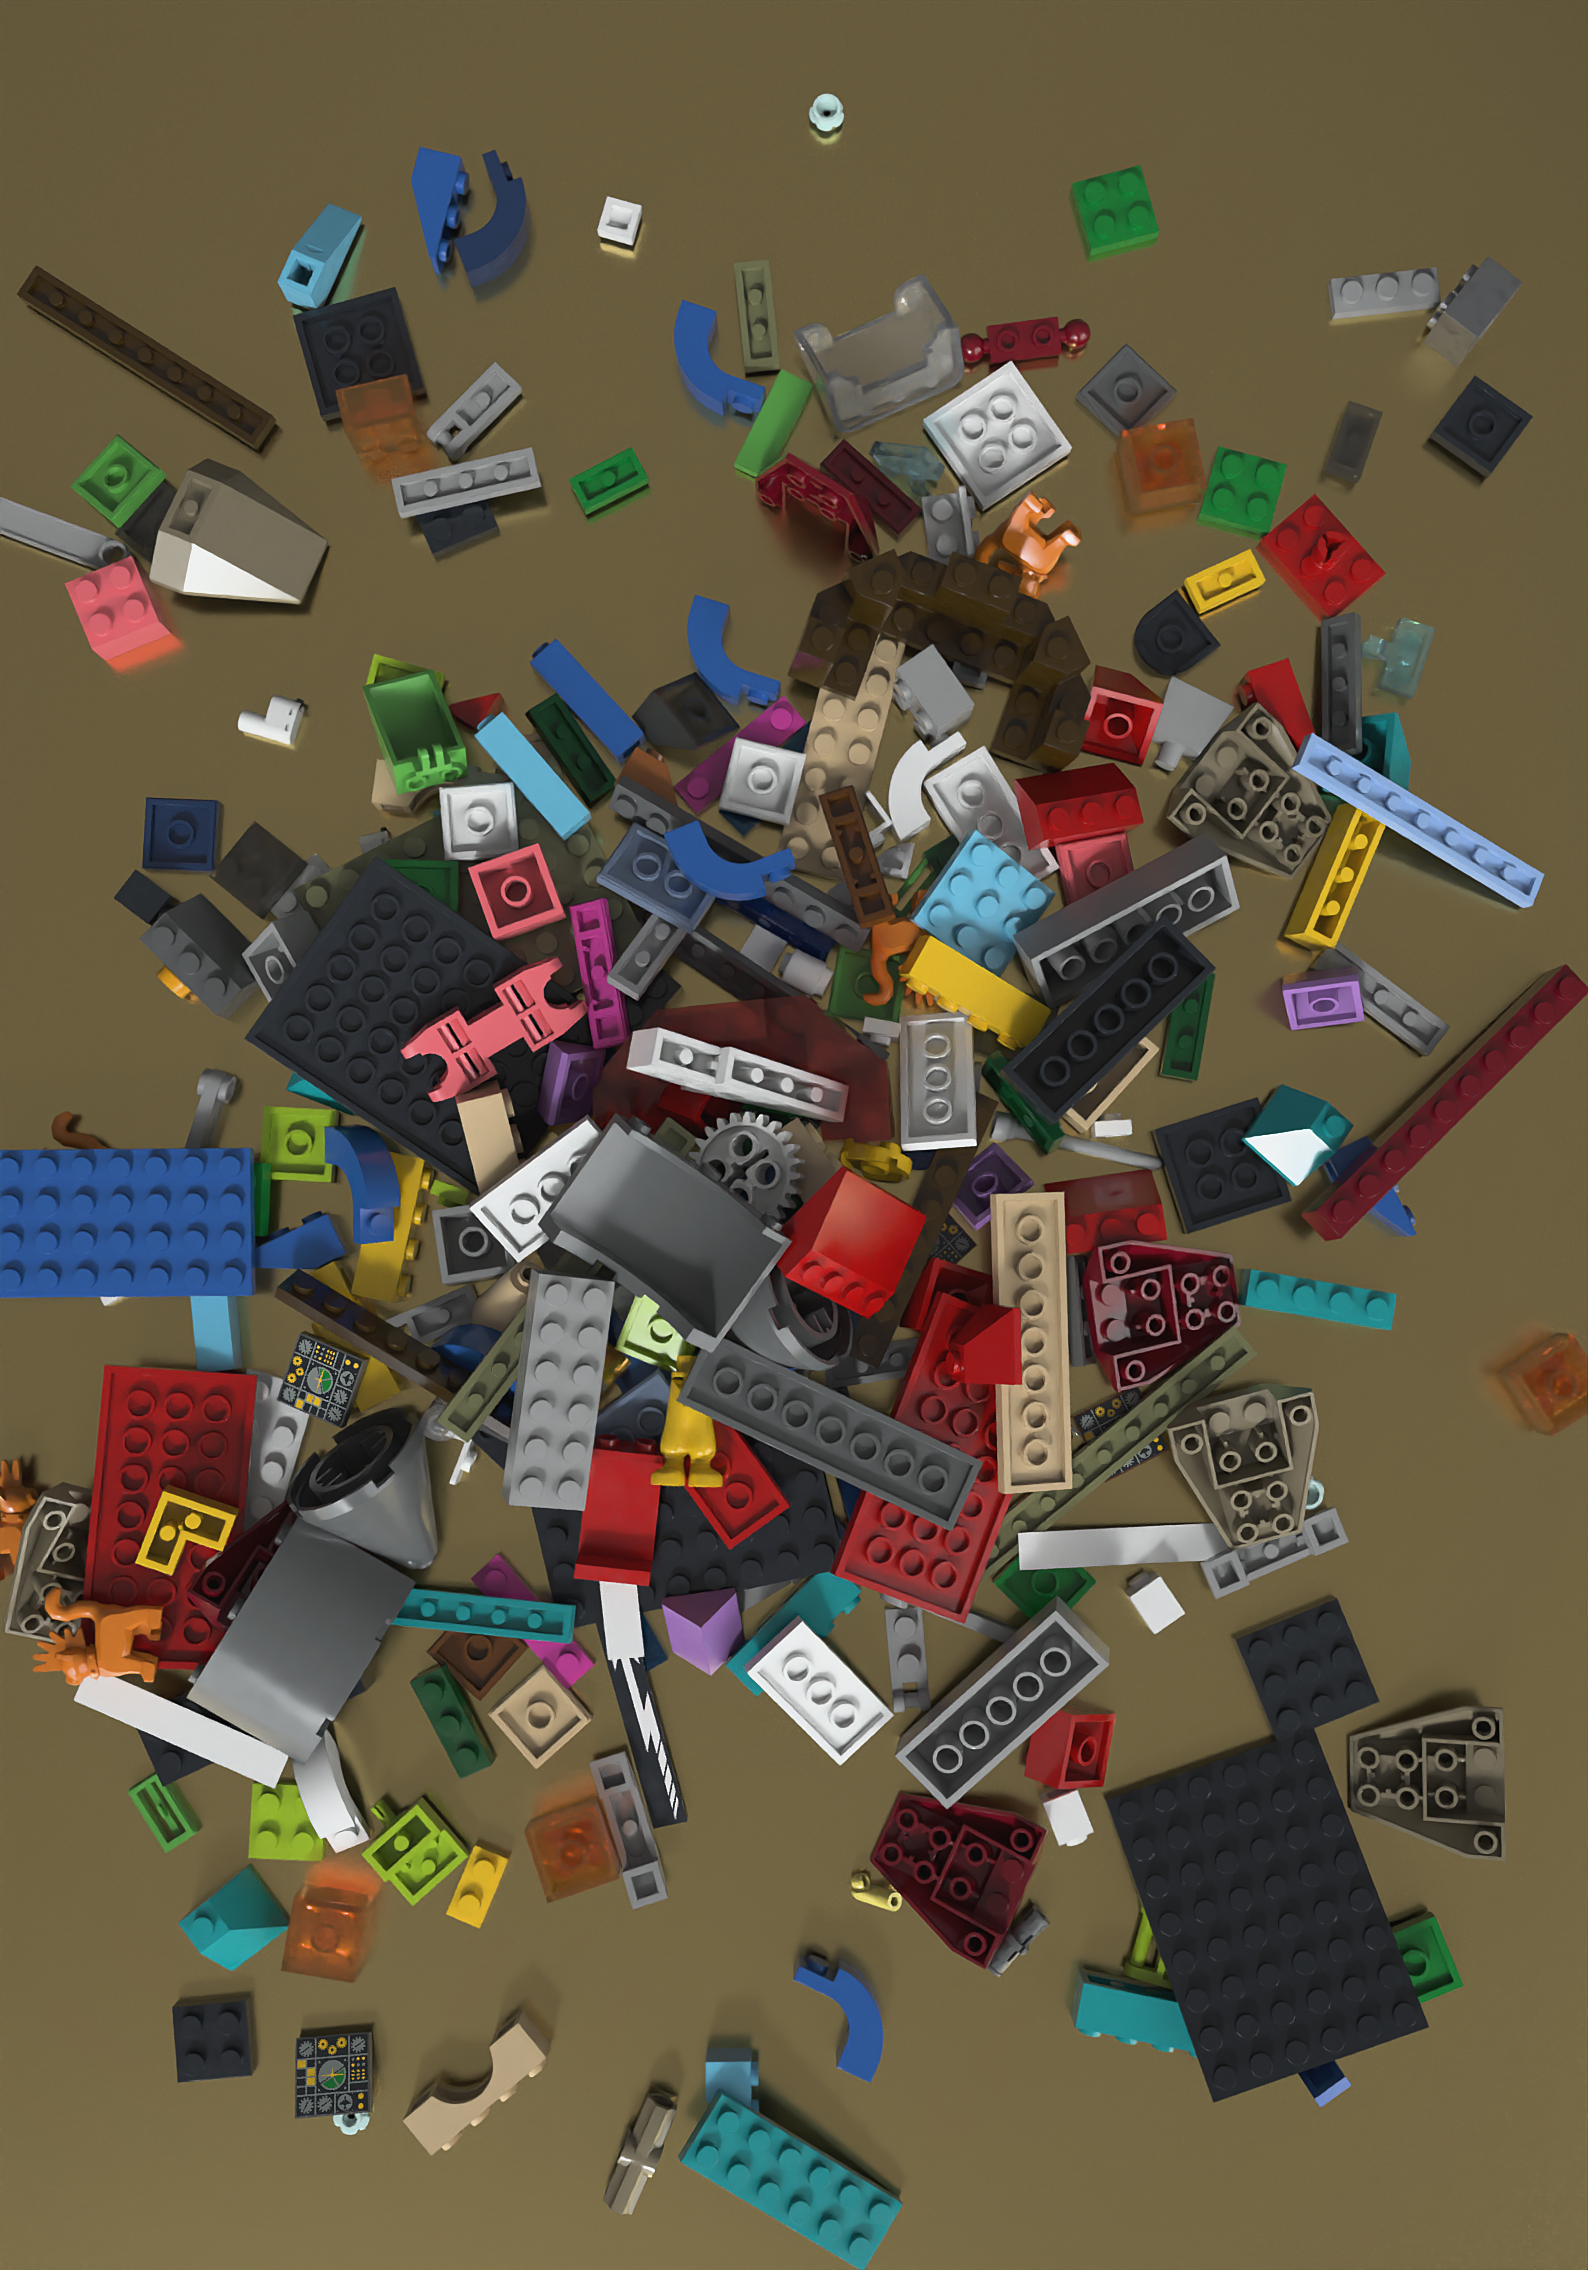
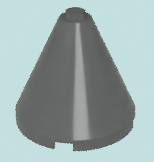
(793, 1326)
(373, 1489)

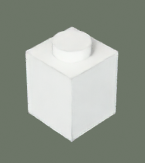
(1153, 1601)
(1066, 1815)

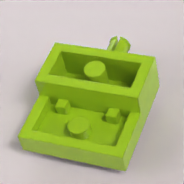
(413, 1849)

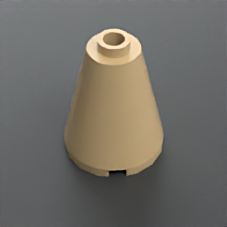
(503, 1298)

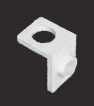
(877, 835)
(464, 1462)

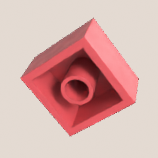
(117, 608)
(517, 892)

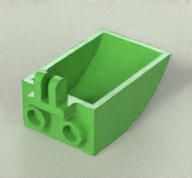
(416, 731)

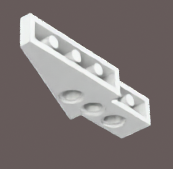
(735, 1075)

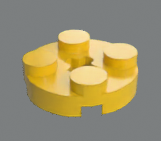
(878, 1163)

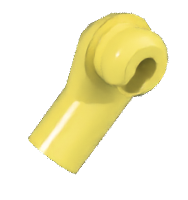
(874, 1894)

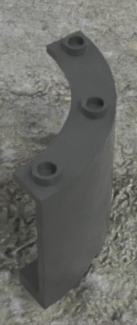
(666, 1230)
(300, 1639)

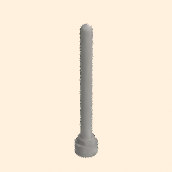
(1006, 1127)

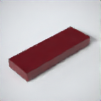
(887, 501)

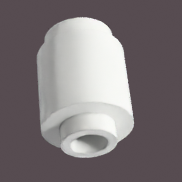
(805, 972)

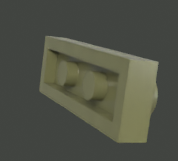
(757, 316)

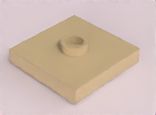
(540, 1716)

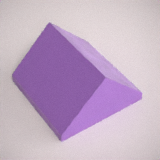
(1323, 997)
(568, 1081)
(988, 1174)
(704, 1627)

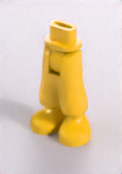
(683, 1434)

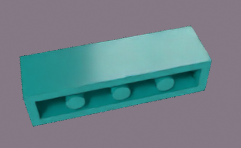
(1316, 1299)
(815, 1600)
(1129, 2012)

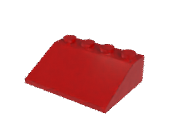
(851, 1242)

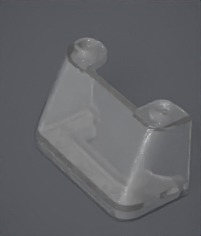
(885, 360)

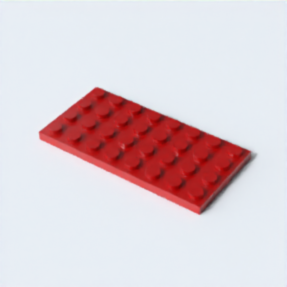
(151, 1434)
(900, 1550)

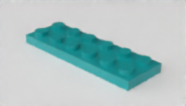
(790, 2180)

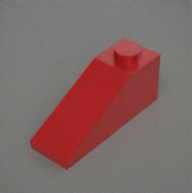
(1279, 694)

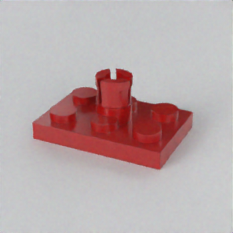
(1321, 558)
(748, 1490)

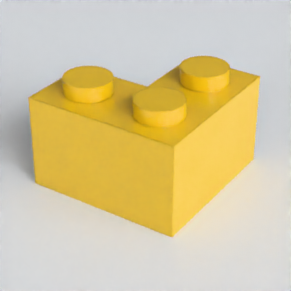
(182, 1518)

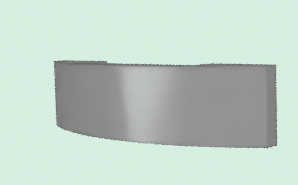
(1235, 1568)
(630, 1829)

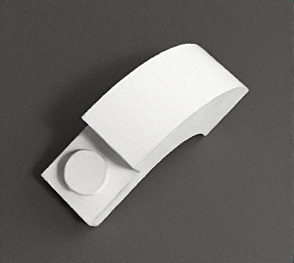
(904, 793)
(328, 1798)

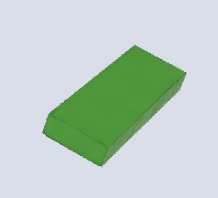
(773, 423)

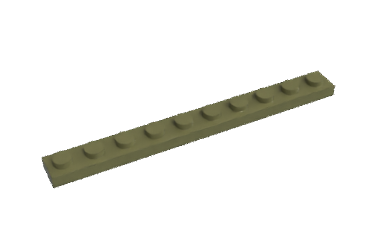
(500, 1364)
(1123, 1440)

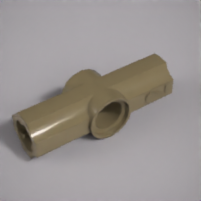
(640, 2153)

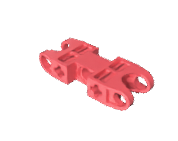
(494, 1029)

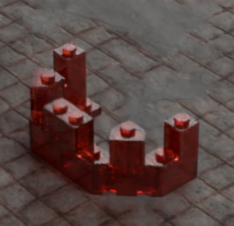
(779, 1029)

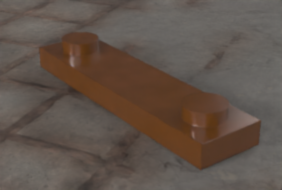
(857, 857)

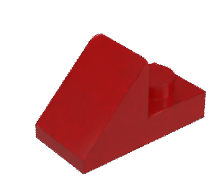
(474, 711)

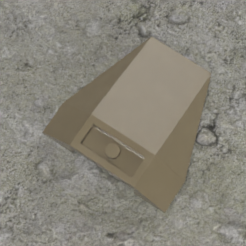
(233, 541)
(1251, 797)
(1249, 1459)
(50, 1556)
(1436, 1779)

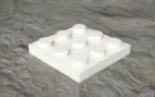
(996, 435)

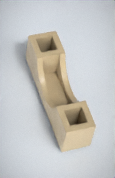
(386, 798)
(444, 2111)

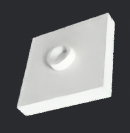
(762, 781)
(479, 821)

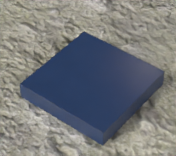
(181, 835)

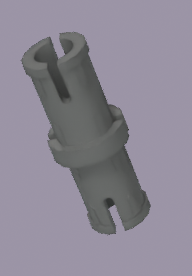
(1017, 1940)

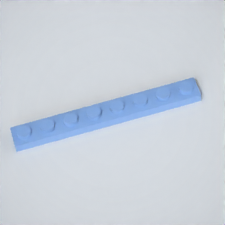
(1417, 820)

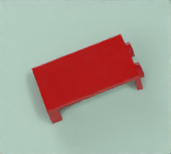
(620, 1512)

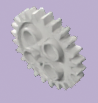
(726, 1147)

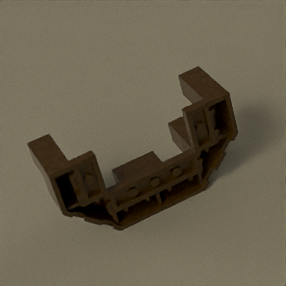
(971, 619)

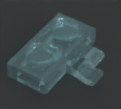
(909, 461)
(1402, 656)

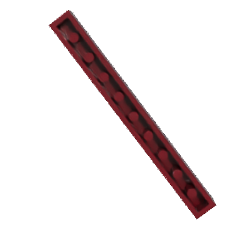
(1445, 1103)

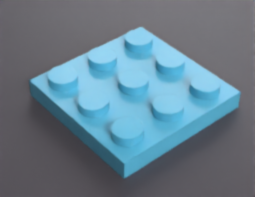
(982, 903)

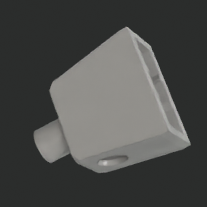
(1186, 722)

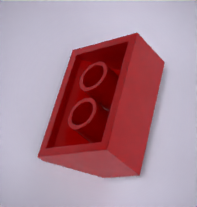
(1076, 805)
(1111, 1209)

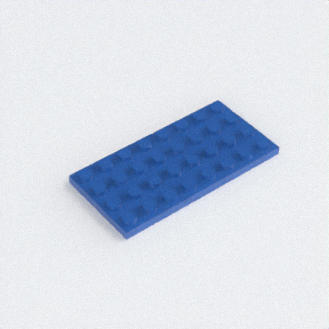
(127, 1222)

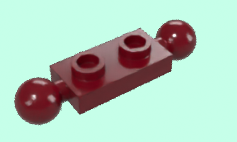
(1024, 340)

